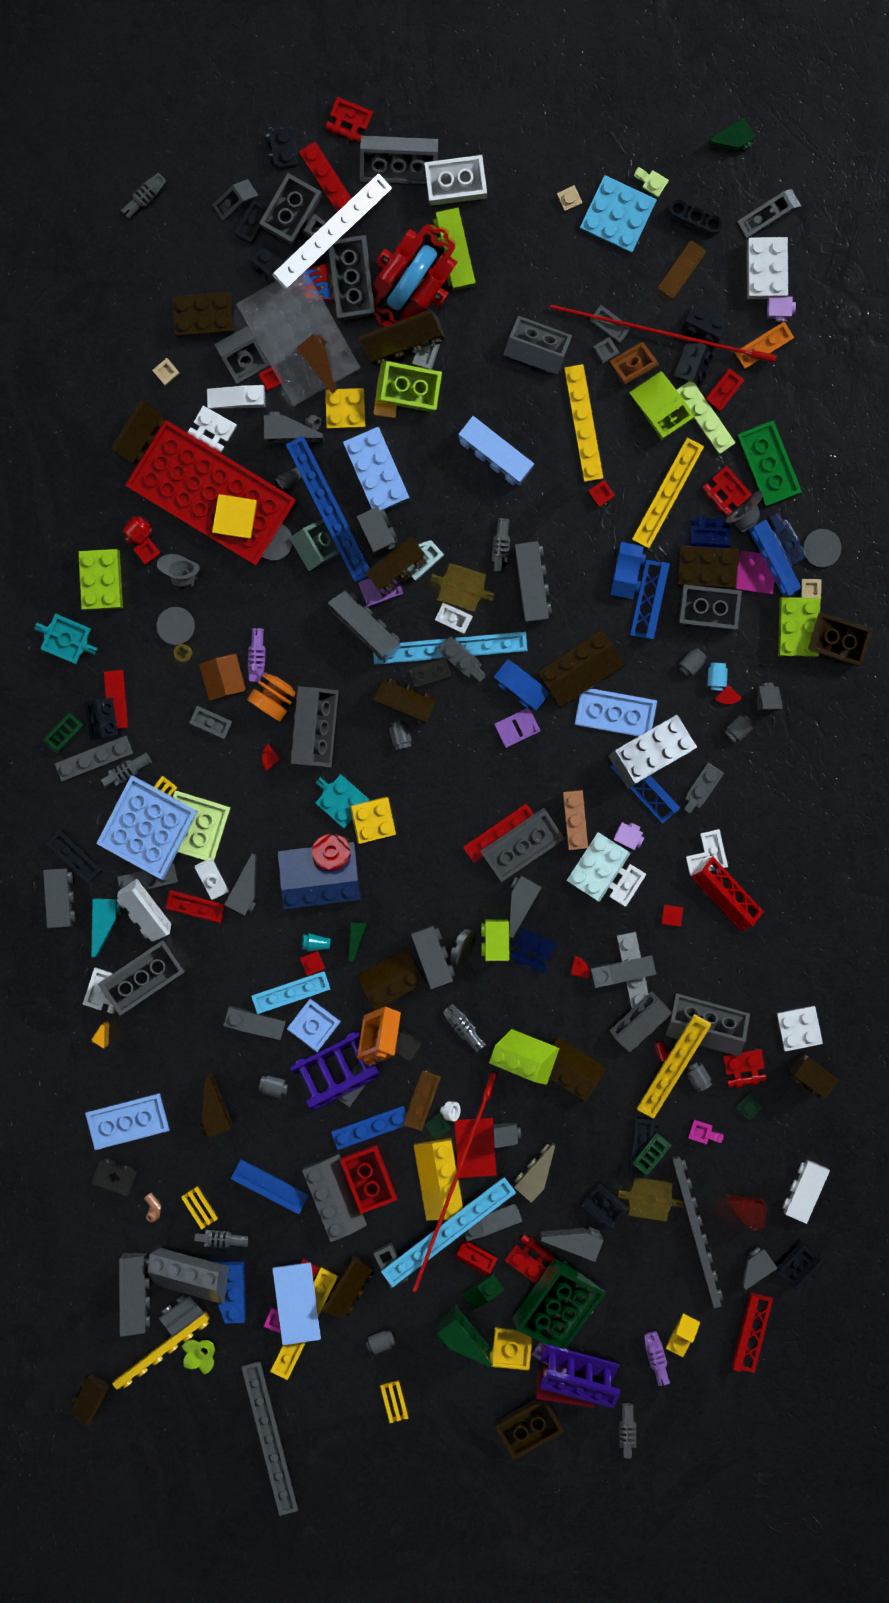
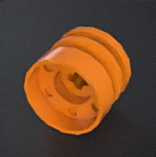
(272, 696)

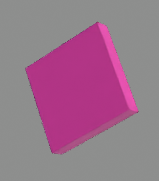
(754, 573)

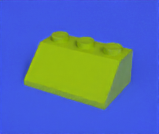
(525, 1056)

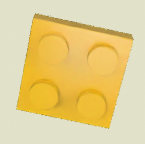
(345, 408)
(372, 820)

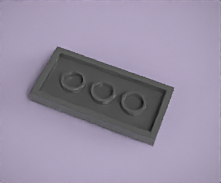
(522, 844)

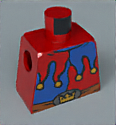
(323, 281)

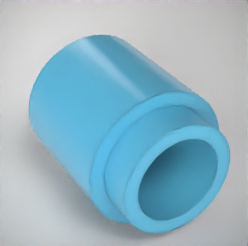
(717, 676)

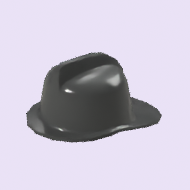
(747, 513)
(179, 569)

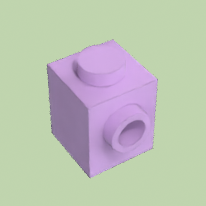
(780, 308)
(629, 835)

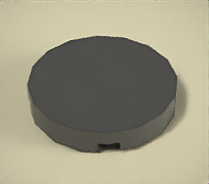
(280, 545)
(822, 548)
(175, 625)
(464, 947)

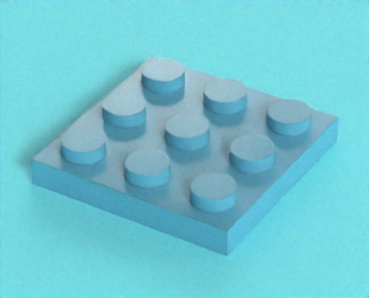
(618, 214)

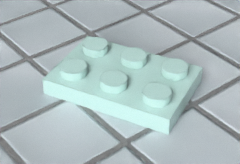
(598, 866)

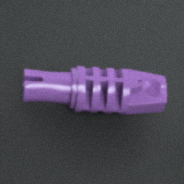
(256, 656)
(656, 1357)

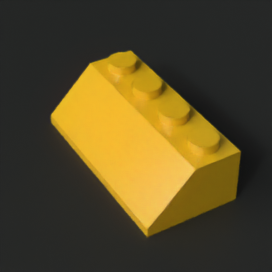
(436, 1174)

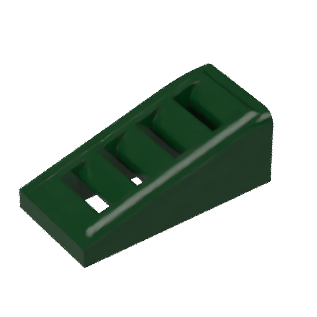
(57, 749)
(356, 933)
(636, 1161)

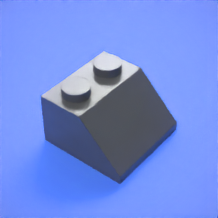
(242, 354)

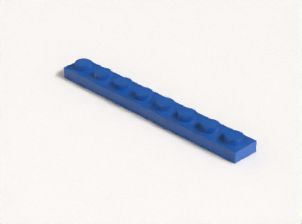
(328, 508)

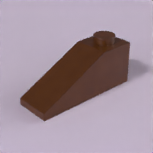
(318, 357)

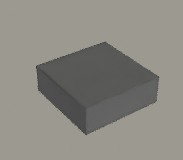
(606, 350)

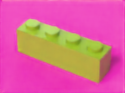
(462, 274)

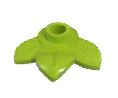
(197, 1357)

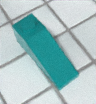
(103, 919)

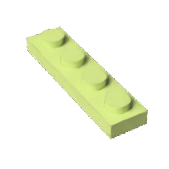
(706, 417)

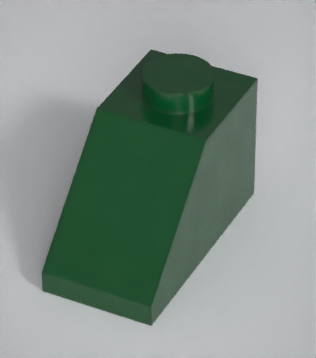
(735, 137)
(483, 1291)

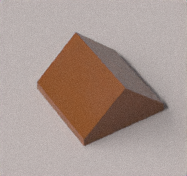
(634, 364)
(222, 677)

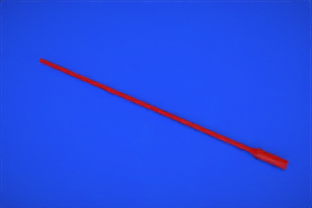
(752, 353)
(486, 1095)

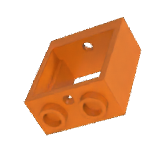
(378, 1035)

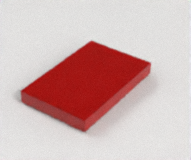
(481, 1154)

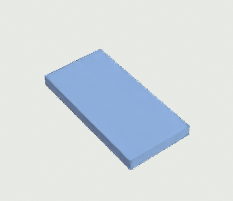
(615, 712)
(127, 1121)
(296, 1303)

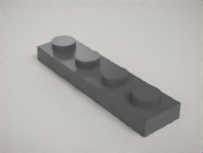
(94, 758)

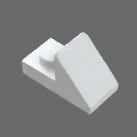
(453, 618)

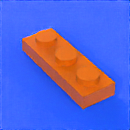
(766, 343)

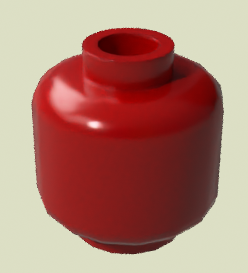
(137, 530)

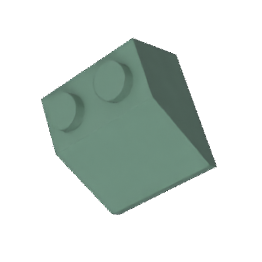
(315, 545)

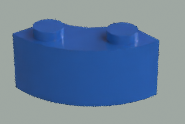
(627, 570)
(522, 685)

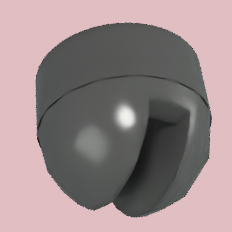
(313, 422)

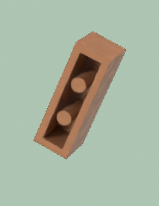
(575, 820)

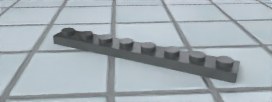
(696, 1223)
(269, 1438)

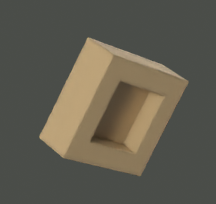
(569, 198)
(166, 371)
(811, 588)

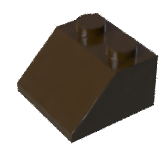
(89, 1399)

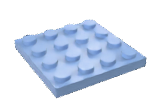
(147, 827)

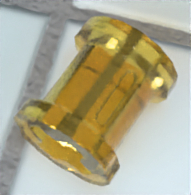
(178, 649)

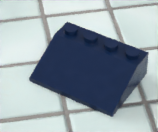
(308, 885)

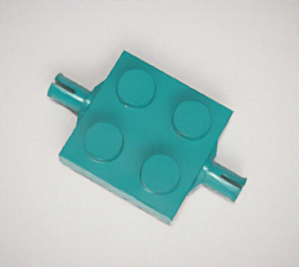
(65, 638)
(338, 798)

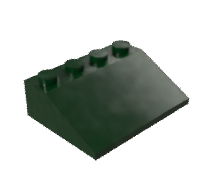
(558, 1305)
(462, 1338)

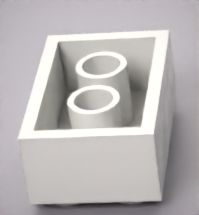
(767, 267)

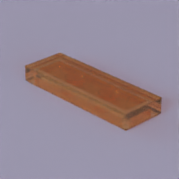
(682, 269)
(421, 1100)

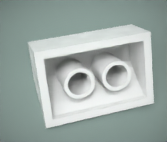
(455, 180)
(144, 911)

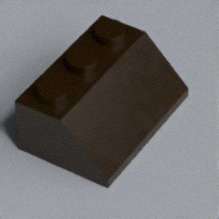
(138, 432)
(405, 700)
(391, 979)
(575, 1070)
(348, 1288)

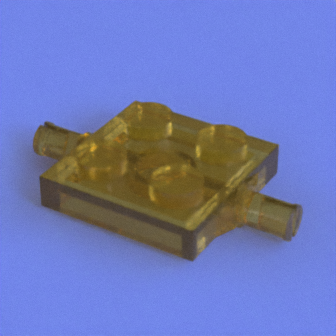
(462, 587)
(650, 1199)

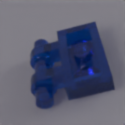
(708, 536)
(535, 944)

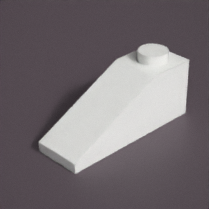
(236, 397)

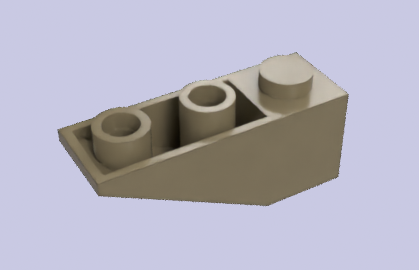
(534, 1179)

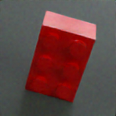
(368, 1178)

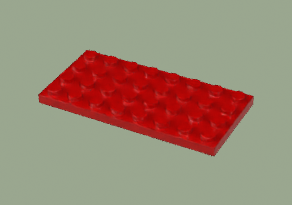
(186, 481)

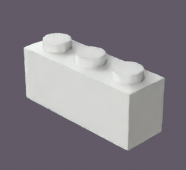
(805, 1191)

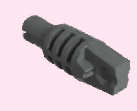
(144, 194)
(501, 545)
(125, 770)
(463, 1027)
(221, 1239)
(627, 1430)

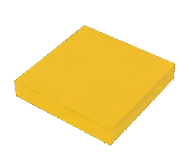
(234, 516)
(511, 1349)

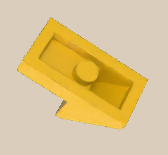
(683, 1335)

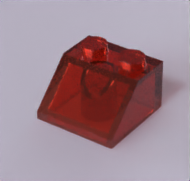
(749, 1210)

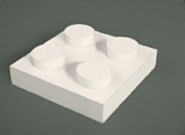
(799, 1028)

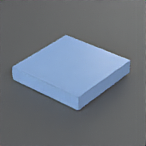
(313, 1025)

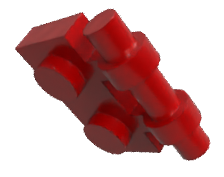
(352, 114)
(731, 487)
(747, 1061)
(527, 1264)

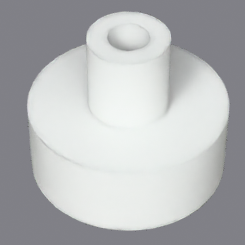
(450, 1111)

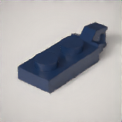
(787, 539)

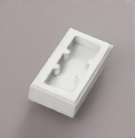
(211, 878)

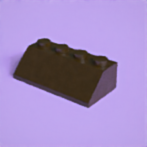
(402, 337)
(581, 668)

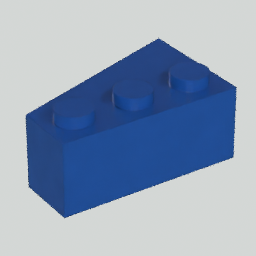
(234, 1307)

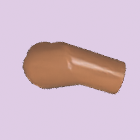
(154, 1208)

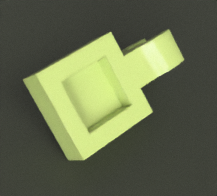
(653, 183)

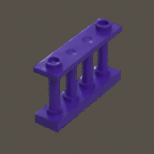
(334, 1090)
(577, 1387)

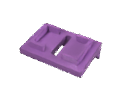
(372, 594)
(526, 724)

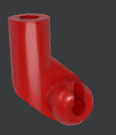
(661, 1051)

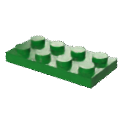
(769, 463)

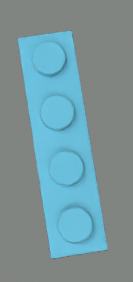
(290, 992)

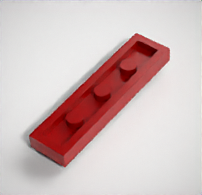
(325, 176)
(507, 824)

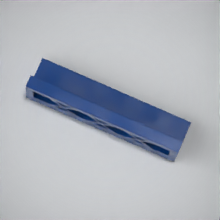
(774, 558)
(655, 606)
(659, 793)
(269, 1186)

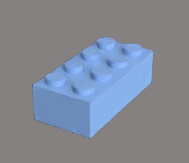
(496, 451)
(376, 470)

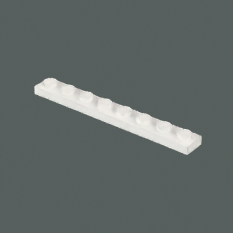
(331, 231)

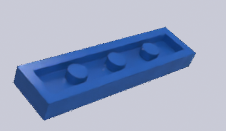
(369, 1127)

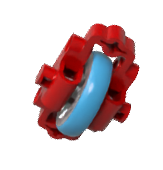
(396, 267)

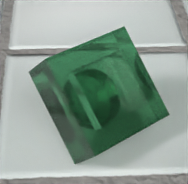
(748, 1106)
(438, 1126)

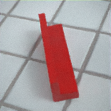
(725, 898)
(745, 1332)

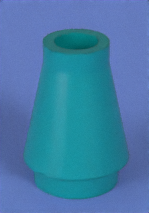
(314, 942)

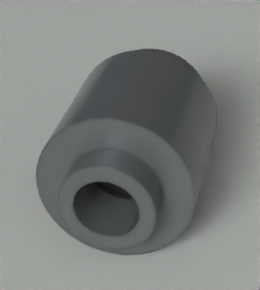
(692, 662)
(739, 728)
(400, 735)
(698, 1076)
(273, 1086)
(380, 1342)

